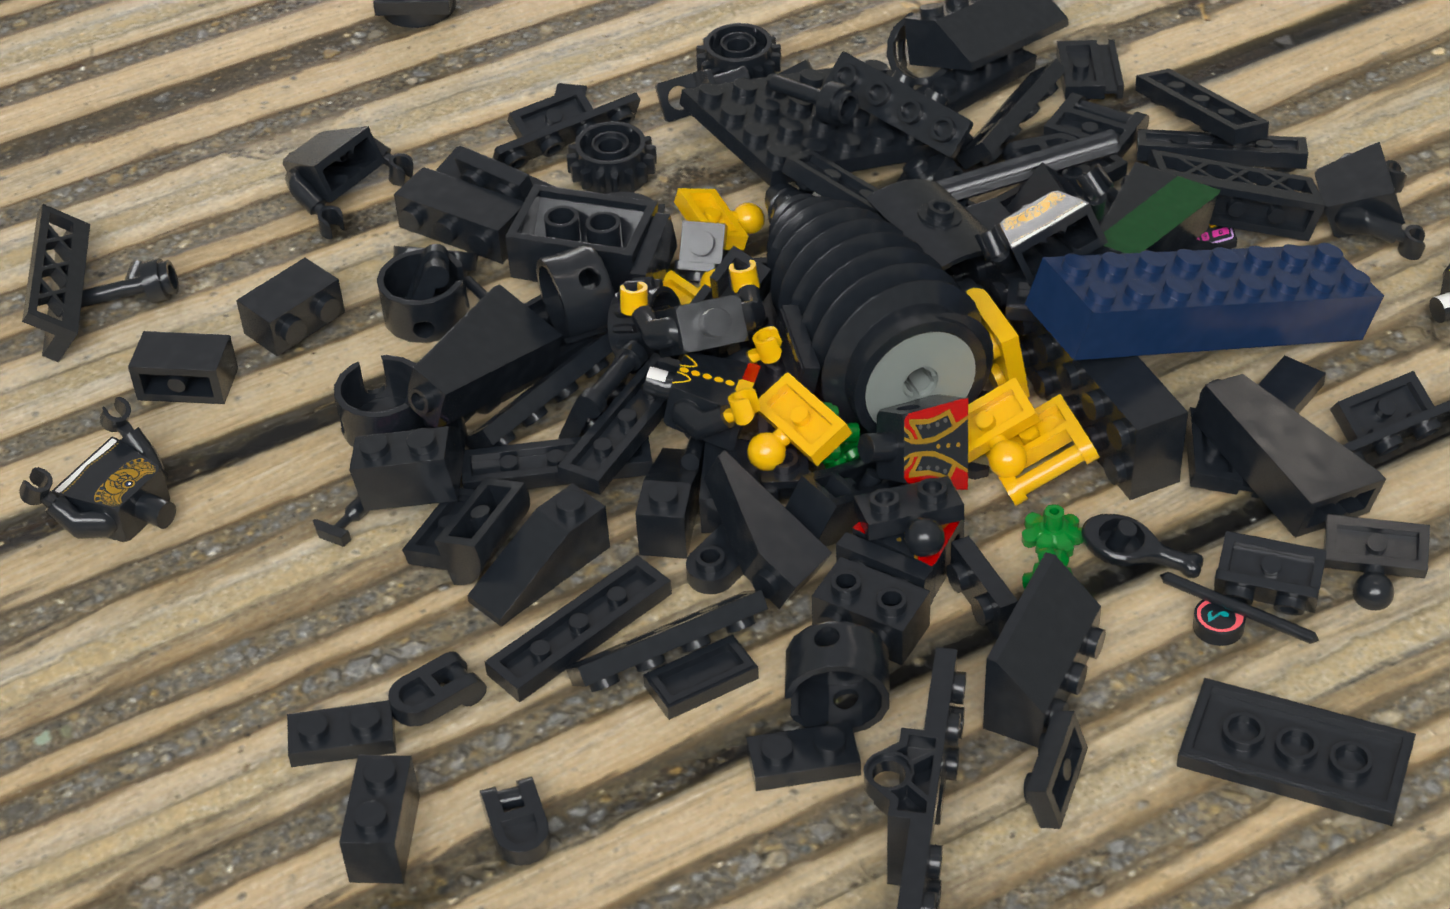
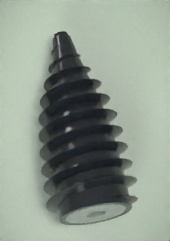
(873, 306)

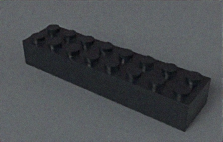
(1116, 399)

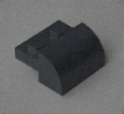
(469, 531)

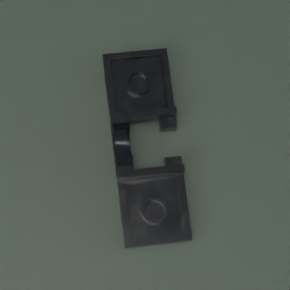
(916, 804)

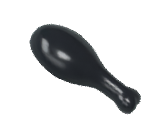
(1130, 543)

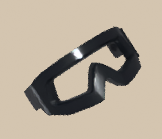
(899, 34)

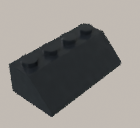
(977, 31)

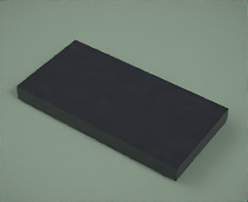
(1297, 751)

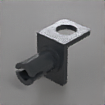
(691, 81)

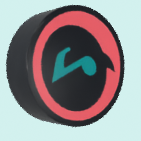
(1217, 625)

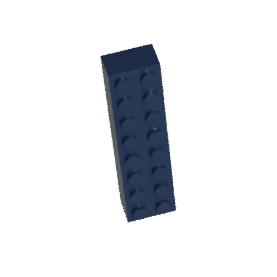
(1201, 300)

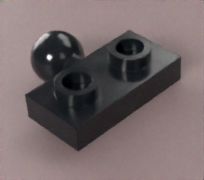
(912, 510)
(1377, 550)

